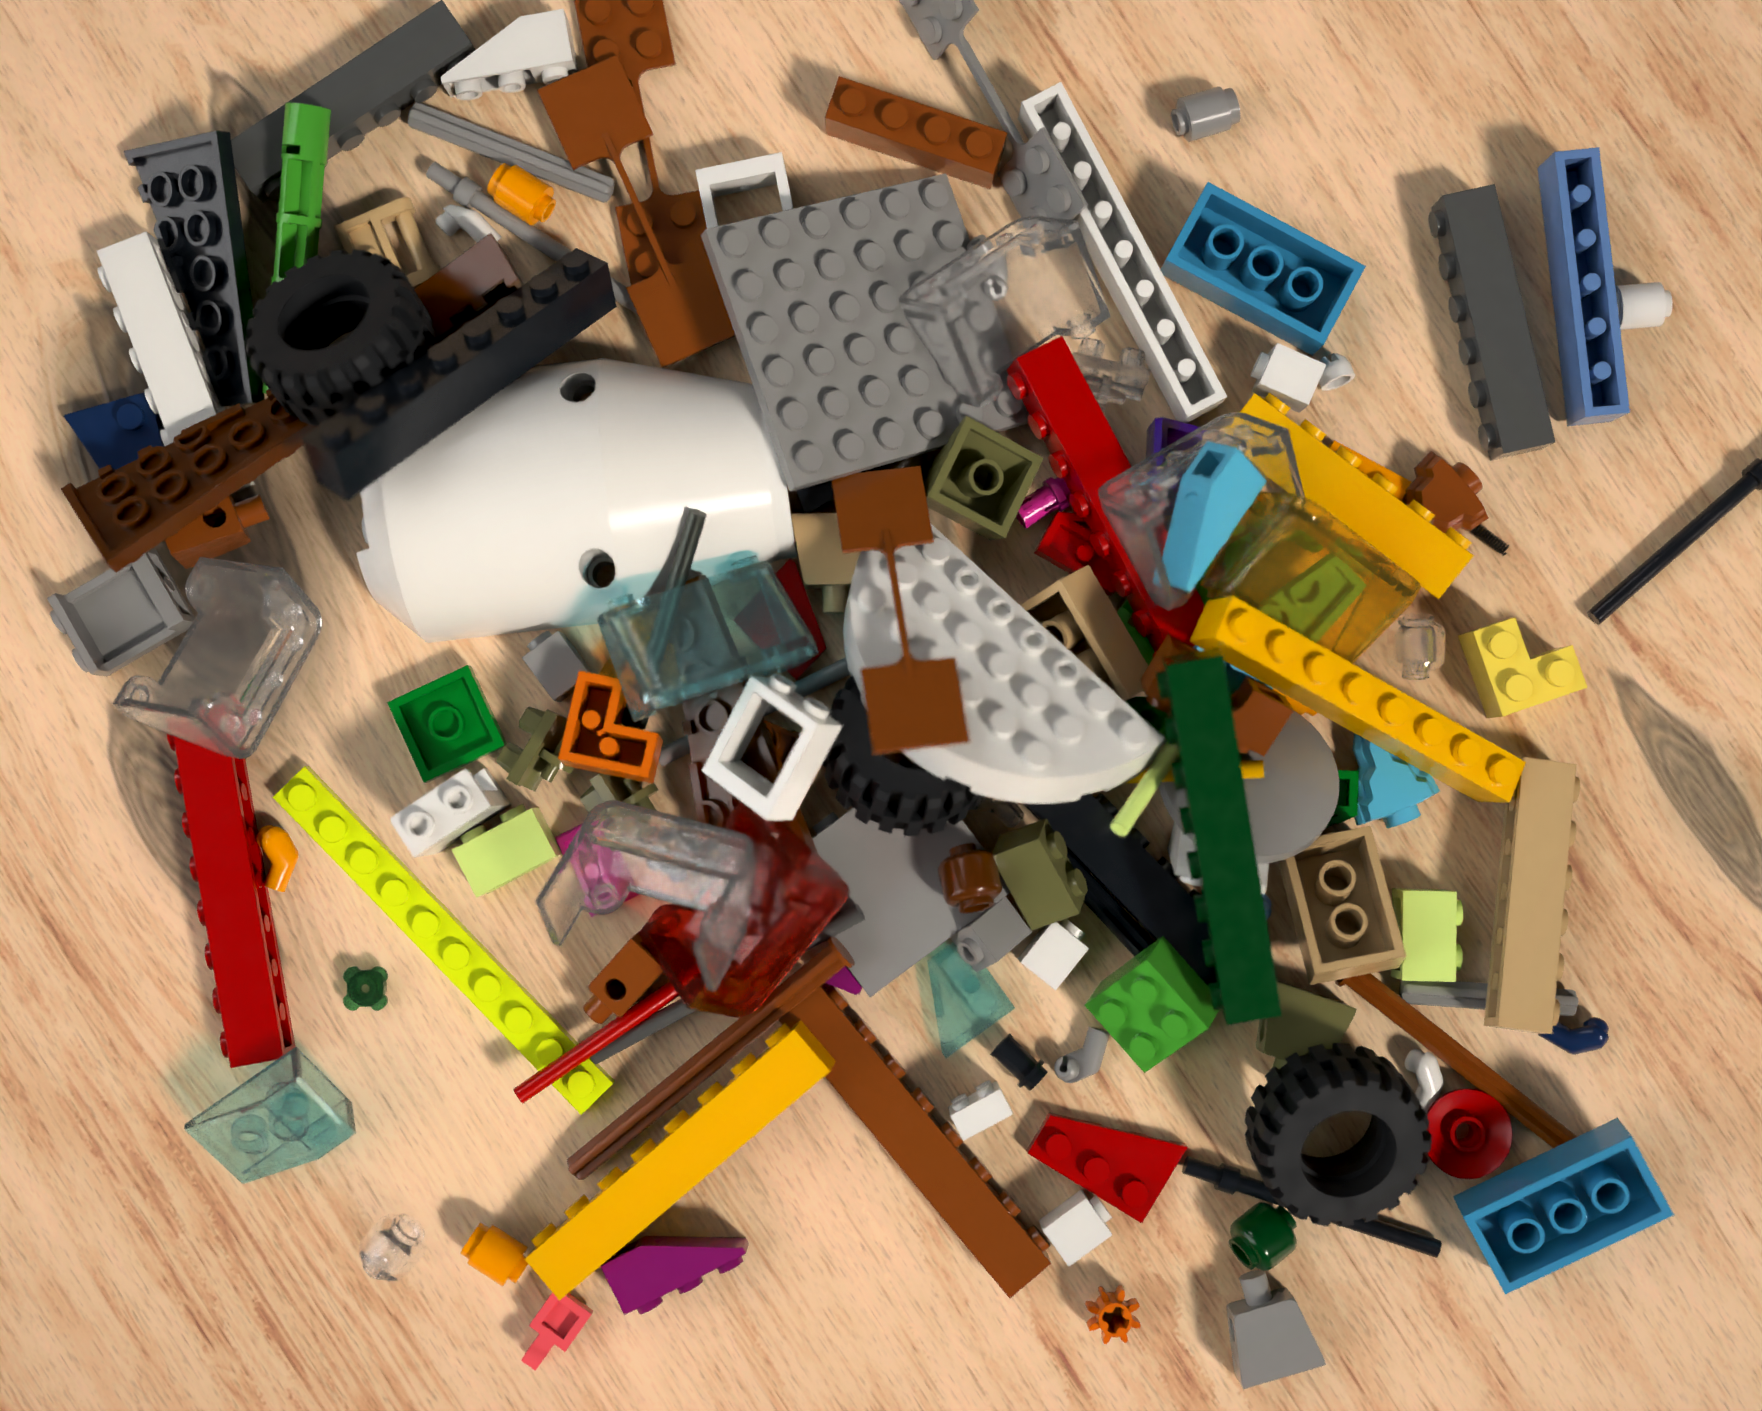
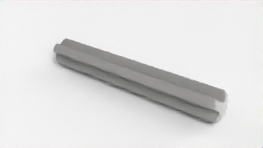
(1467, 995)

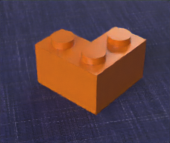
(597, 739)

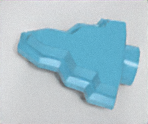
(1388, 786)

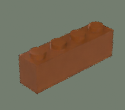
(915, 132)

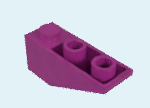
(665, 1263)

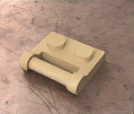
(369, 234)

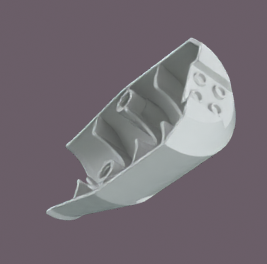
(540, 491)

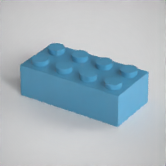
(1262, 269)
(1563, 1205)

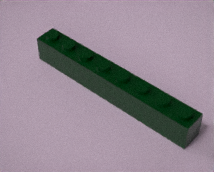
(1221, 835)

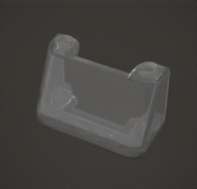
(1005, 302)
(1144, 496)
(232, 662)

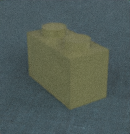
(1040, 874)

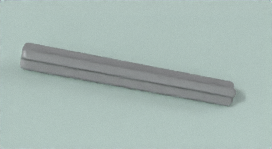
(510, 151)

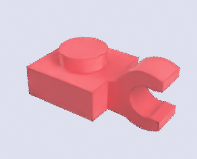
(557, 1324)

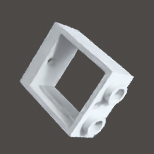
(740, 177)
(819, 733)

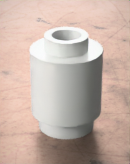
(1643, 305)

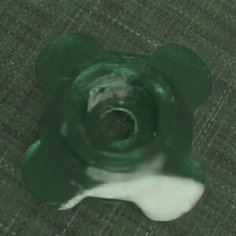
(375, 979)

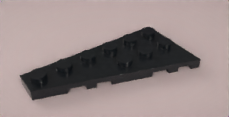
(204, 248)

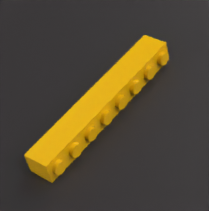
(1357, 700)
(680, 1159)

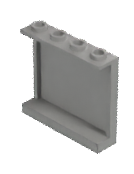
(897, 890)

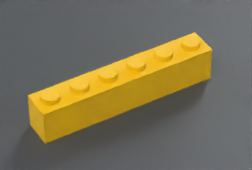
(1369, 504)

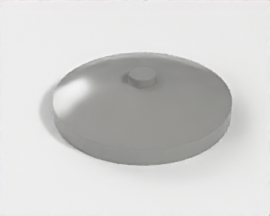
(1292, 799)

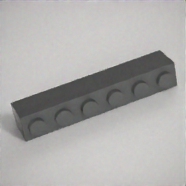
(360, 94)
(1491, 323)

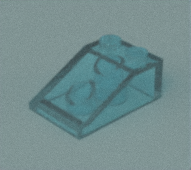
(275, 1120)

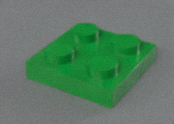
(447, 723)

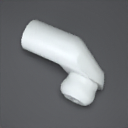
(1427, 1074)

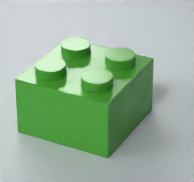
(1153, 1004)

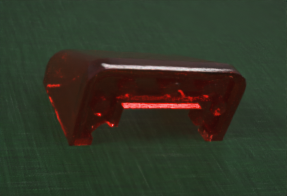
(789, 907)

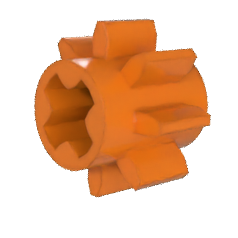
(1119, 1325)

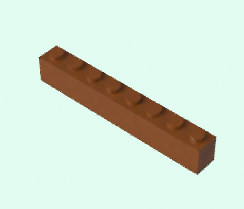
(922, 1146)

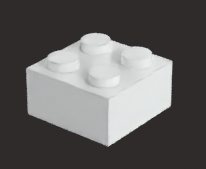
(979, 1110)

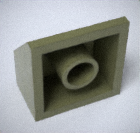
(980, 479)

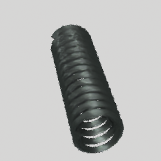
(1493, 539)

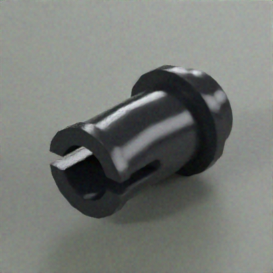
(1019, 1062)

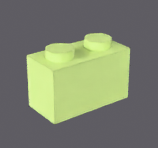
(507, 850)
(1428, 934)

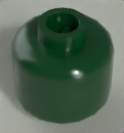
(1263, 1236)

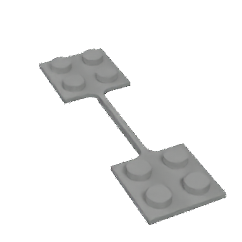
(1036, 172)

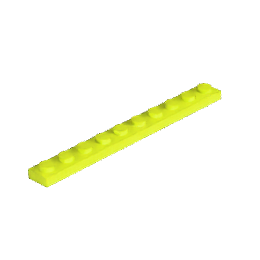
(438, 934)

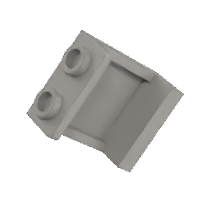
(122, 615)

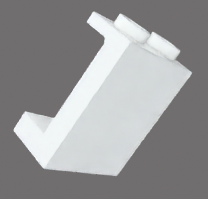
(449, 812)

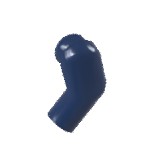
(1579, 1040)

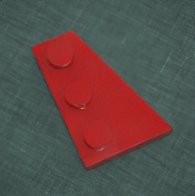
(1108, 1162)

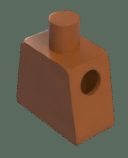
(203, 539)
(622, 981)

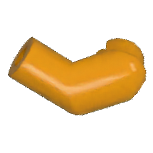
(281, 853)

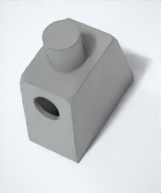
(1269, 1334)

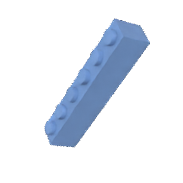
(1583, 287)

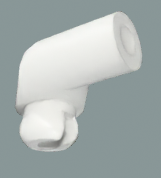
(467, 219)

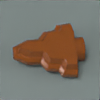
(1447, 493)

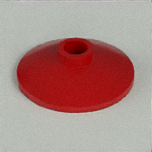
(1487, 1139)

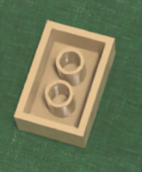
(1091, 629)
(1342, 907)

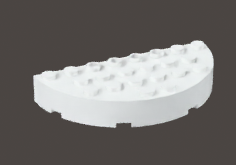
(1032, 709)

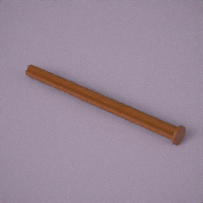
(1459, 1058)
(709, 1059)

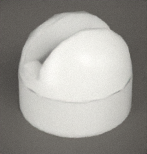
(1336, 372)

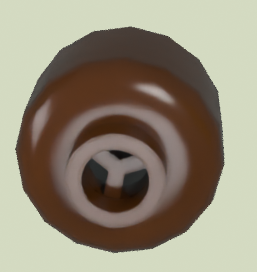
(969, 878)

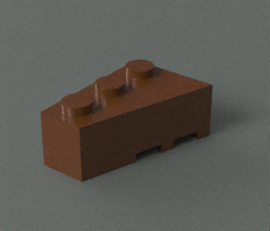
(468, 286)

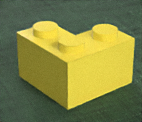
(1510, 678)

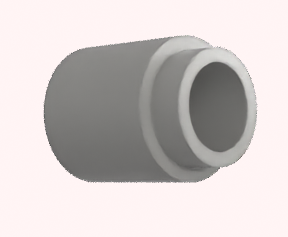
(1205, 113)

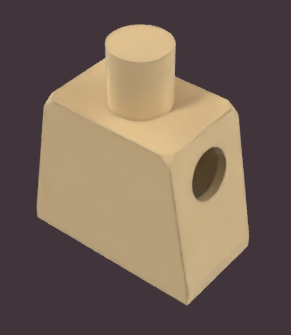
(822, 559)

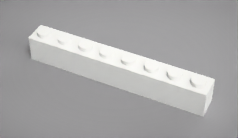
(1127, 263)

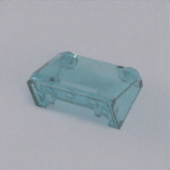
(704, 636)

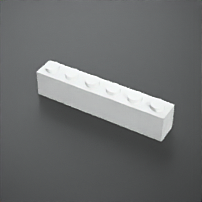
(160, 334)

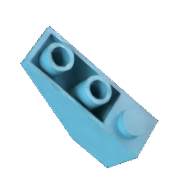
(1207, 509)

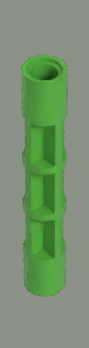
(301, 186)

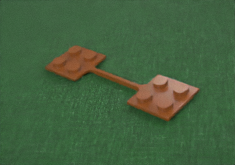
(642, 41)
(598, 119)
(914, 699)

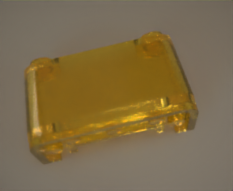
(1311, 574)

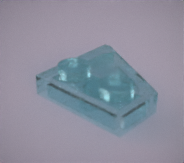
(963, 999)

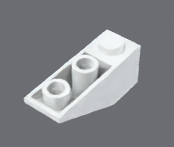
(523, 53)

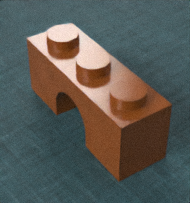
(1256, 709)

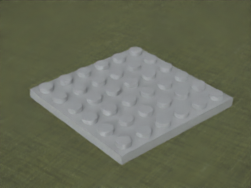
(827, 334)

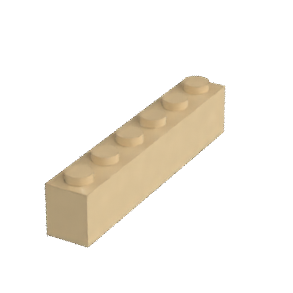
(1531, 899)

